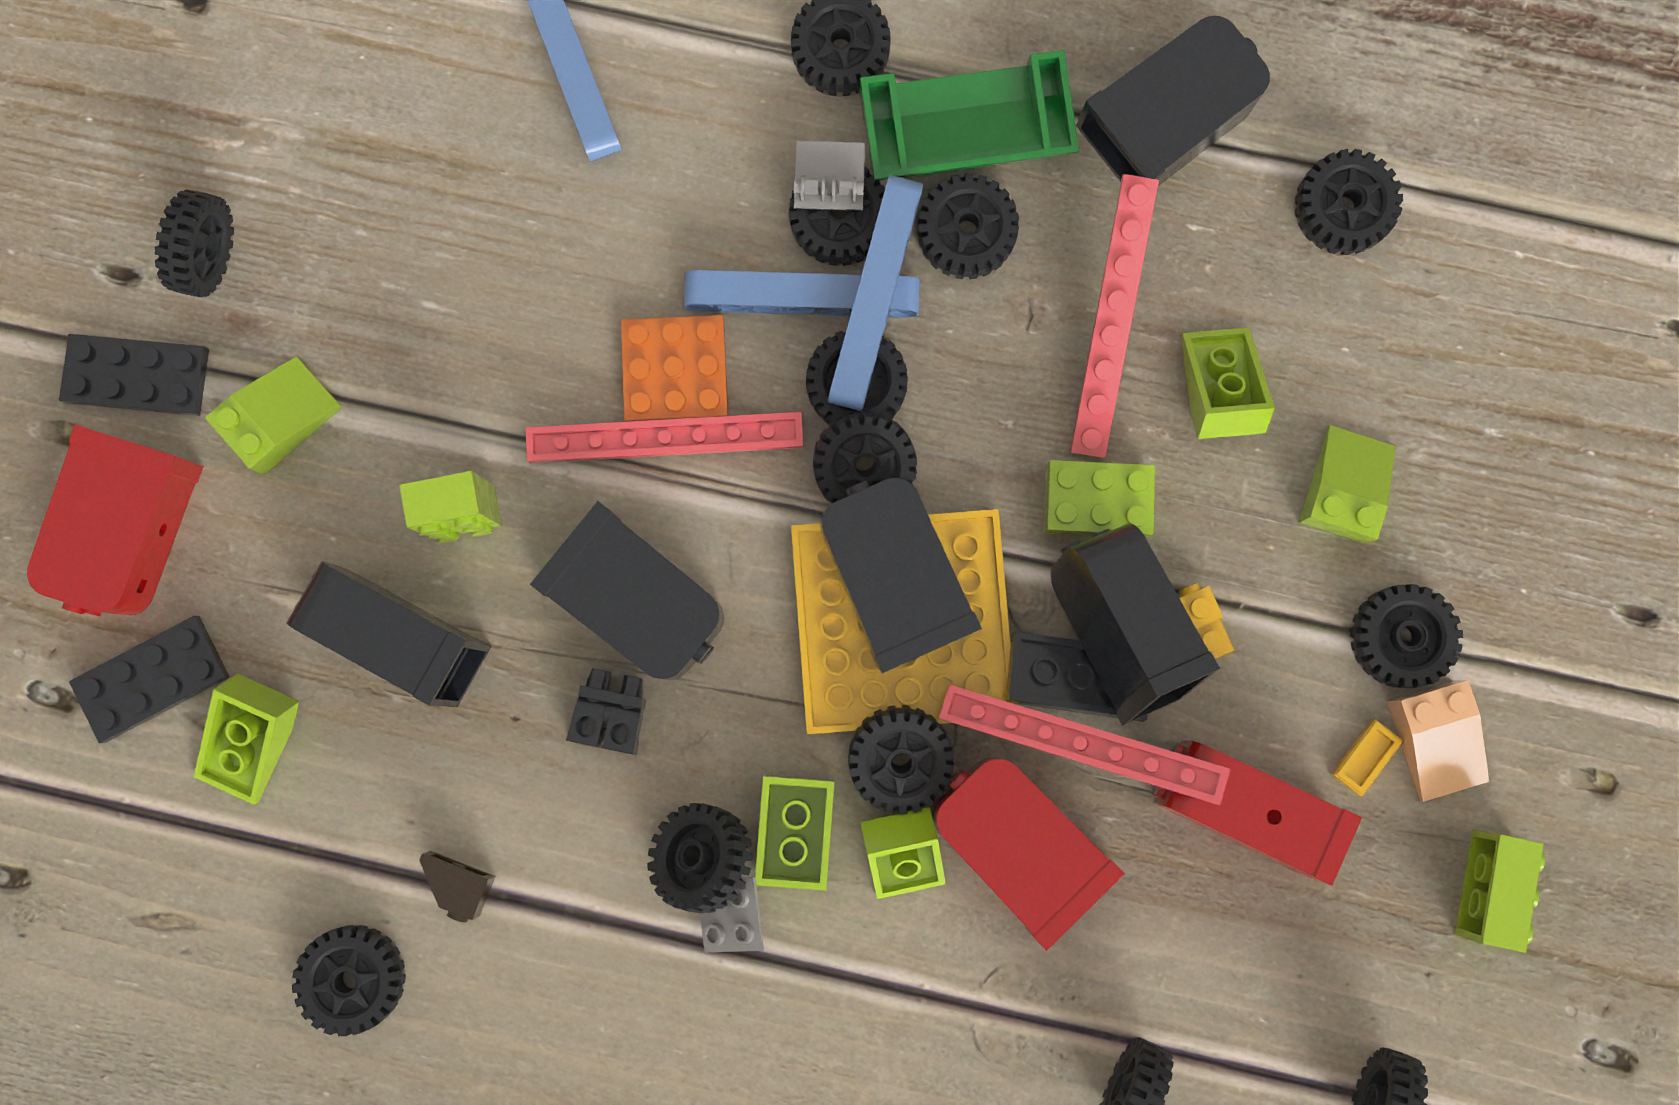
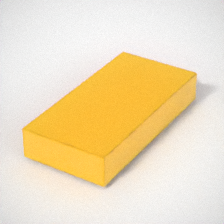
(1366, 757)

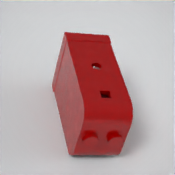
(110, 524)
(1268, 817)
(1023, 847)

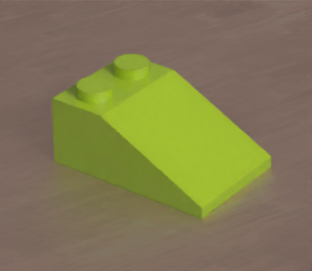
(1226, 383)
(273, 415)
(1350, 486)
(244, 737)

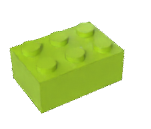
(1097, 497)
(451, 506)
(794, 832)
(1500, 890)

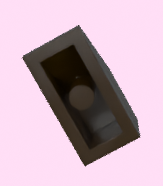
(456, 886)

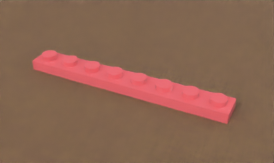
(1114, 315)
(664, 437)
(1086, 745)

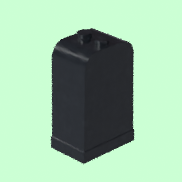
(1176, 101)
(895, 572)
(631, 596)
(1130, 622)
(388, 636)

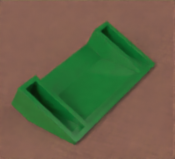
(969, 118)

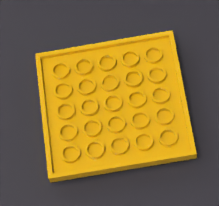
(836, 660)

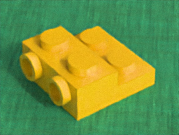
(1207, 618)

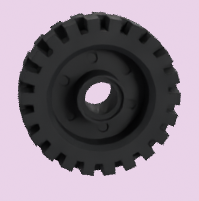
(833, 66)
(1363, 182)
(971, 201)
(834, 238)
(194, 243)
(885, 389)
(858, 437)
(1432, 632)
(905, 785)
(704, 882)
(322, 987)
(1140, 1075)
(1391, 1080)

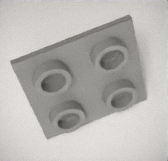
(829, 175)
(736, 925)

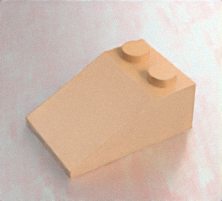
(1441, 738)

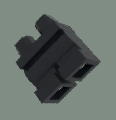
(602, 709)

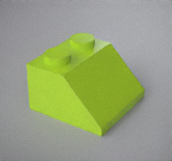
(903, 853)

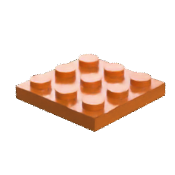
(674, 368)

